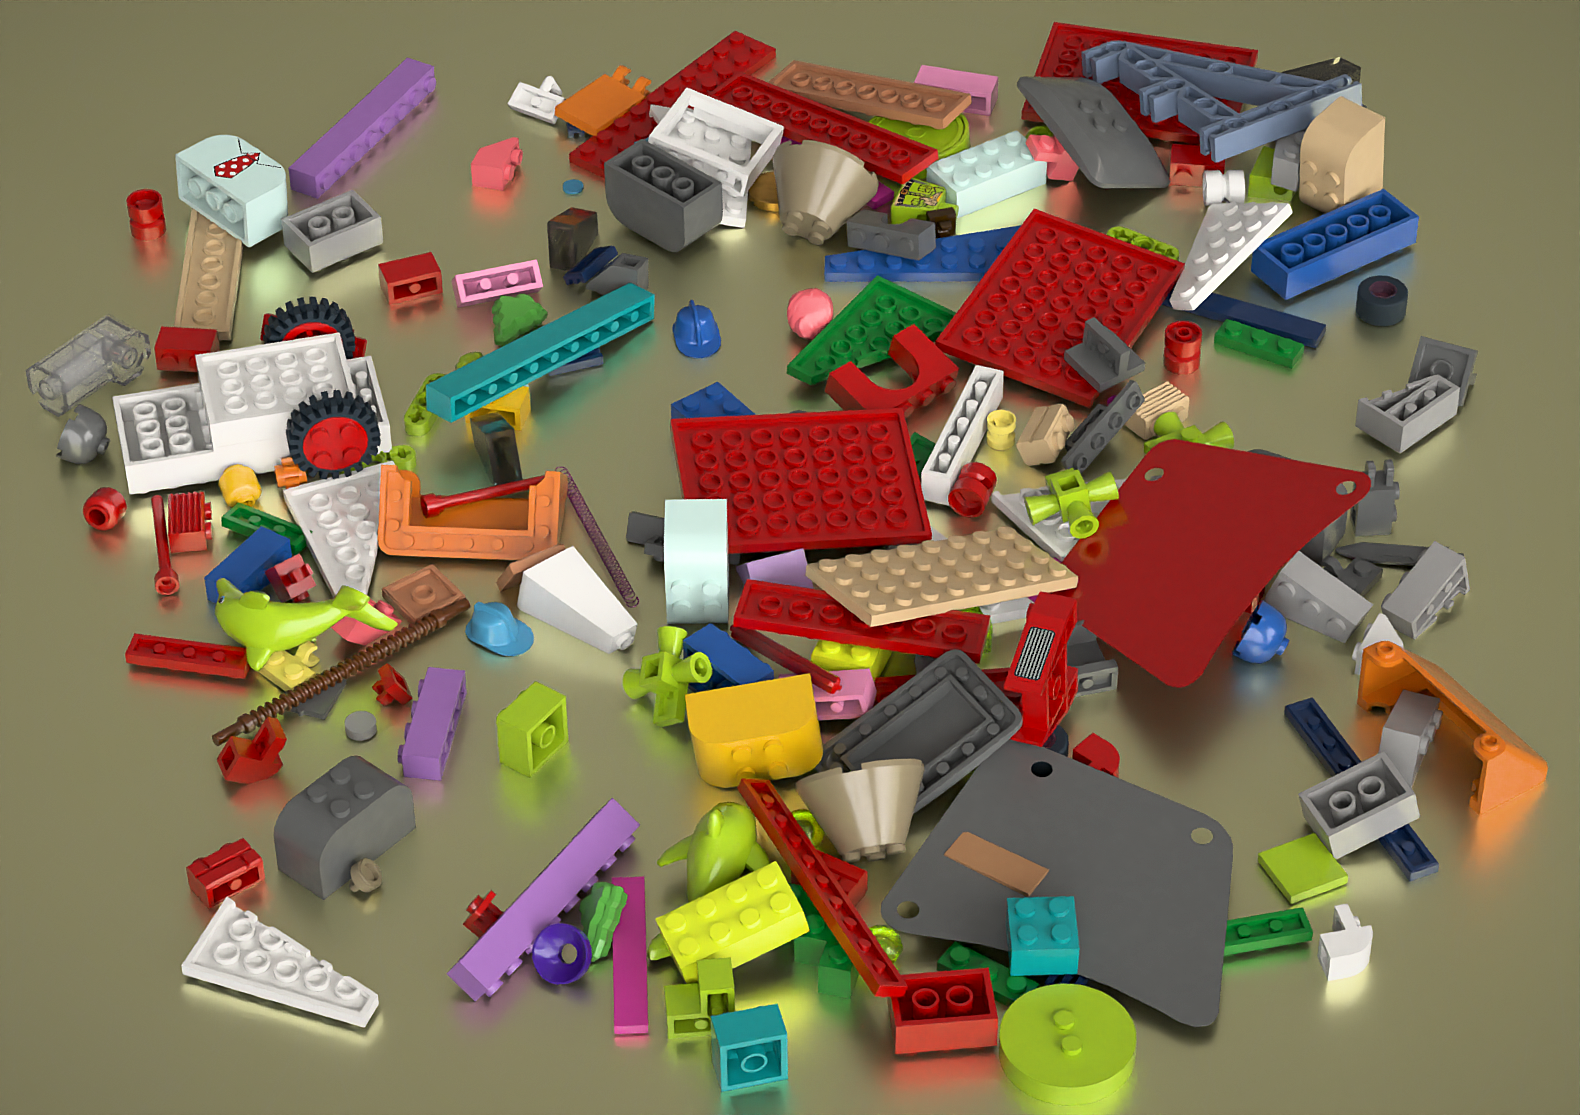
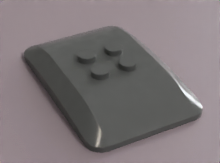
(1095, 132)
(940, 716)

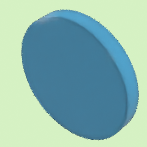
(573, 186)

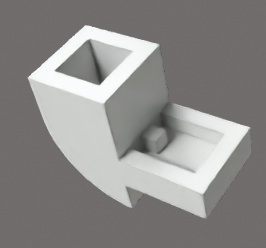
(1347, 948)

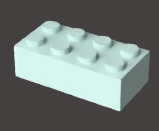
(988, 173)

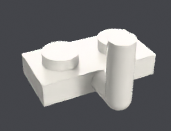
(538, 102)

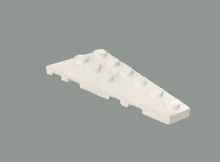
(271, 965)

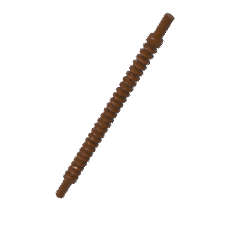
(436, 619)

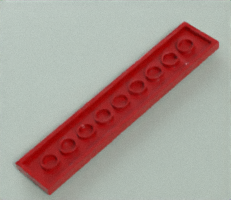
(713, 68)
(806, 119)

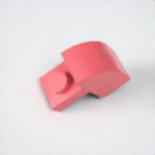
(1048, 149)

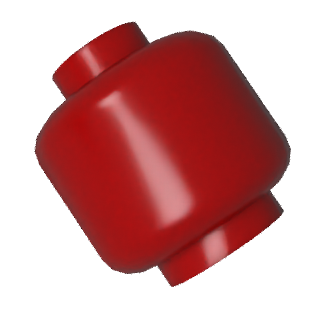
(104, 508)

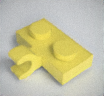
(290, 670)

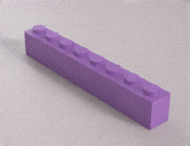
(362, 128)
(543, 900)

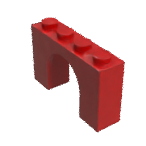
(918, 356)

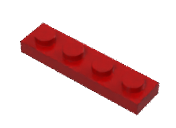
(187, 656)

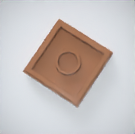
(513, 573)
(421, 593)

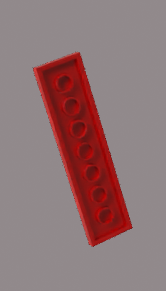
(821, 617)

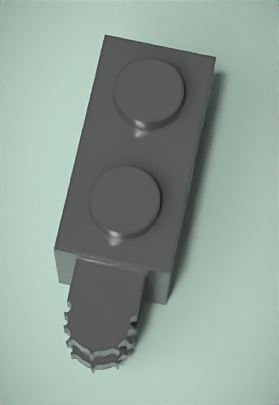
(1377, 509)

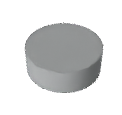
(360, 725)

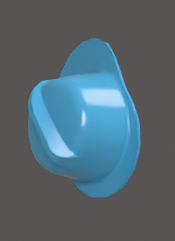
(498, 630)

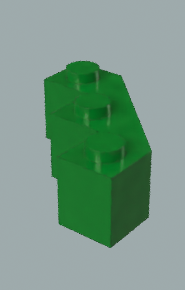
(821, 948)

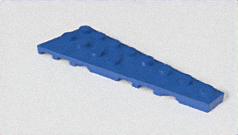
(954, 260)

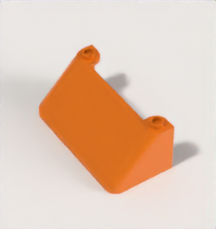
(473, 530)
(1508, 761)

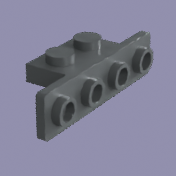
(1101, 427)
(650, 531)

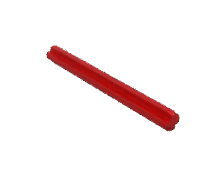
(787, 658)

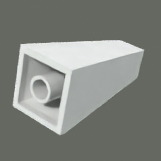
(576, 601)

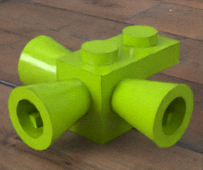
(1170, 427)
(1072, 500)
(668, 676)

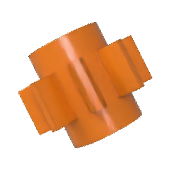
(289, 474)

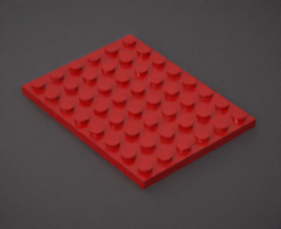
(1064, 59)
(1045, 290)
(805, 478)

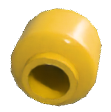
(239, 485)

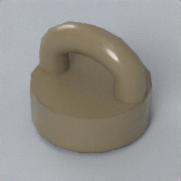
(365, 876)

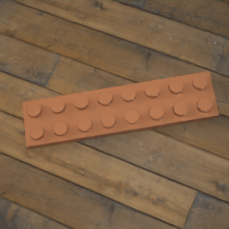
(873, 94)

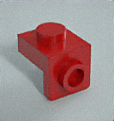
(482, 914)

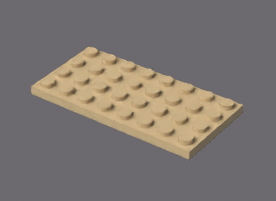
(940, 576)

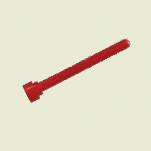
(434, 504)
(166, 579)

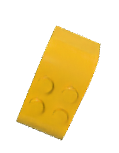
(755, 731)

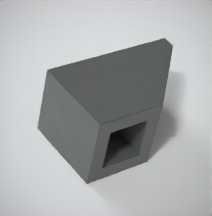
(619, 272)

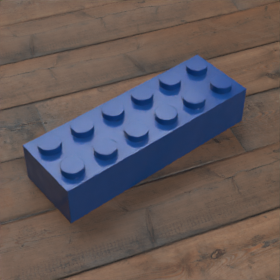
(1334, 244)

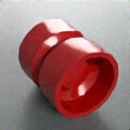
(146, 214)
(1182, 347)
(972, 489)

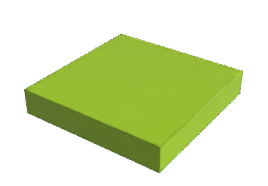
(1302, 868)

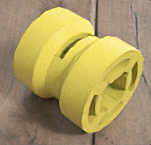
(1001, 430)

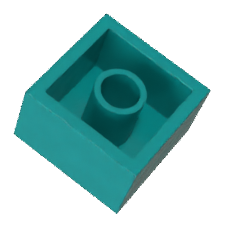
(1042, 936)
(749, 1047)

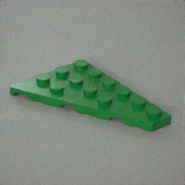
(866, 329)

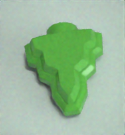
(515, 317)
(601, 916)

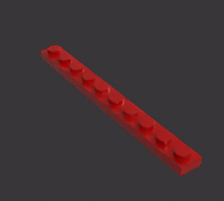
(823, 888)

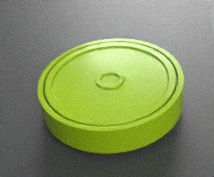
(947, 141)
(1067, 1044)

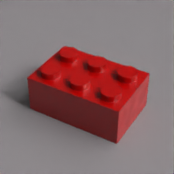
(944, 1011)

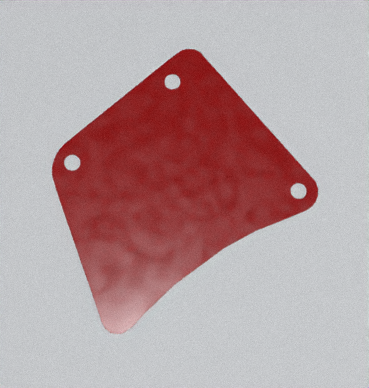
(1197, 548)

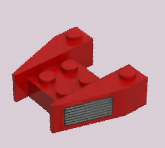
(1041, 667)

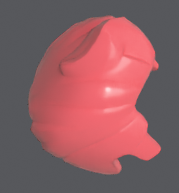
(809, 312)

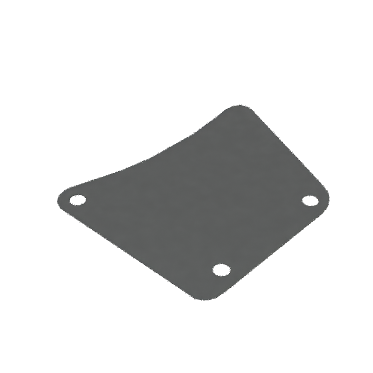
(1141, 887)

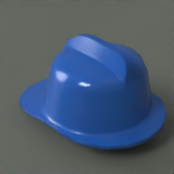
(696, 331)

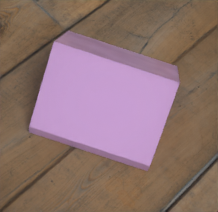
(781, 569)

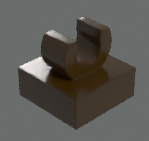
(944, 221)

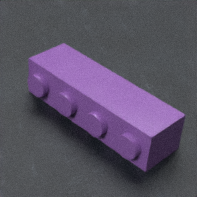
(433, 723)

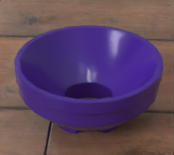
(548, 953)

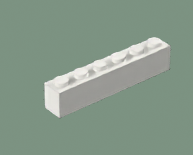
(962, 433)

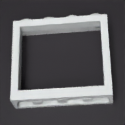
(730, 119)

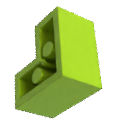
(692, 1005)

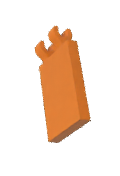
(602, 101)

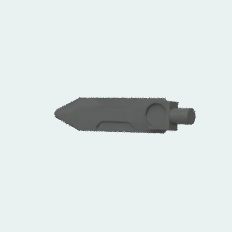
(1383, 553)

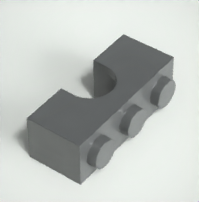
(909, 239)

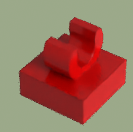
(391, 686)

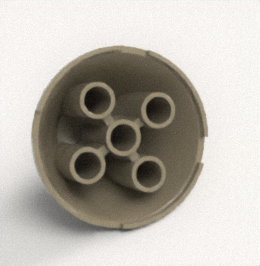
(819, 188)
(865, 808)

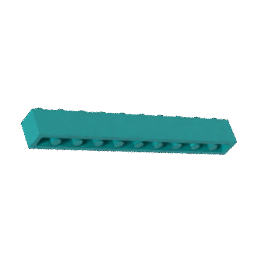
(539, 352)

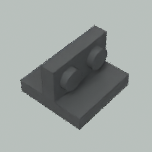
(1103, 357)
(1446, 360)

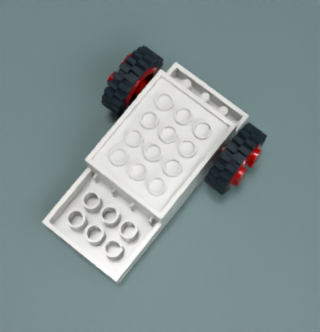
(261, 404)

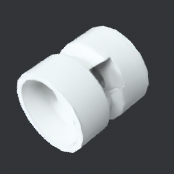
(1223, 187)

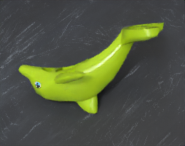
(280, 626)
(715, 855)

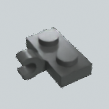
(1358, 575)

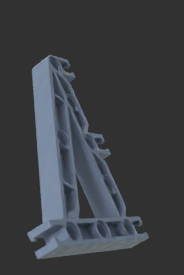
(1186, 87)

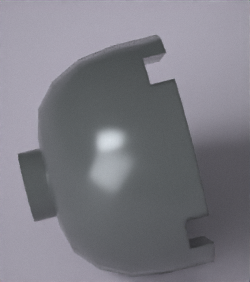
(83, 437)

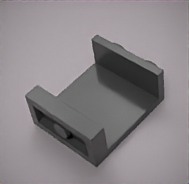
(1094, 671)

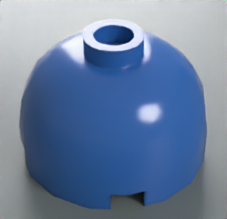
(1262, 635)

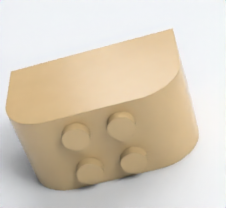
(1341, 156)

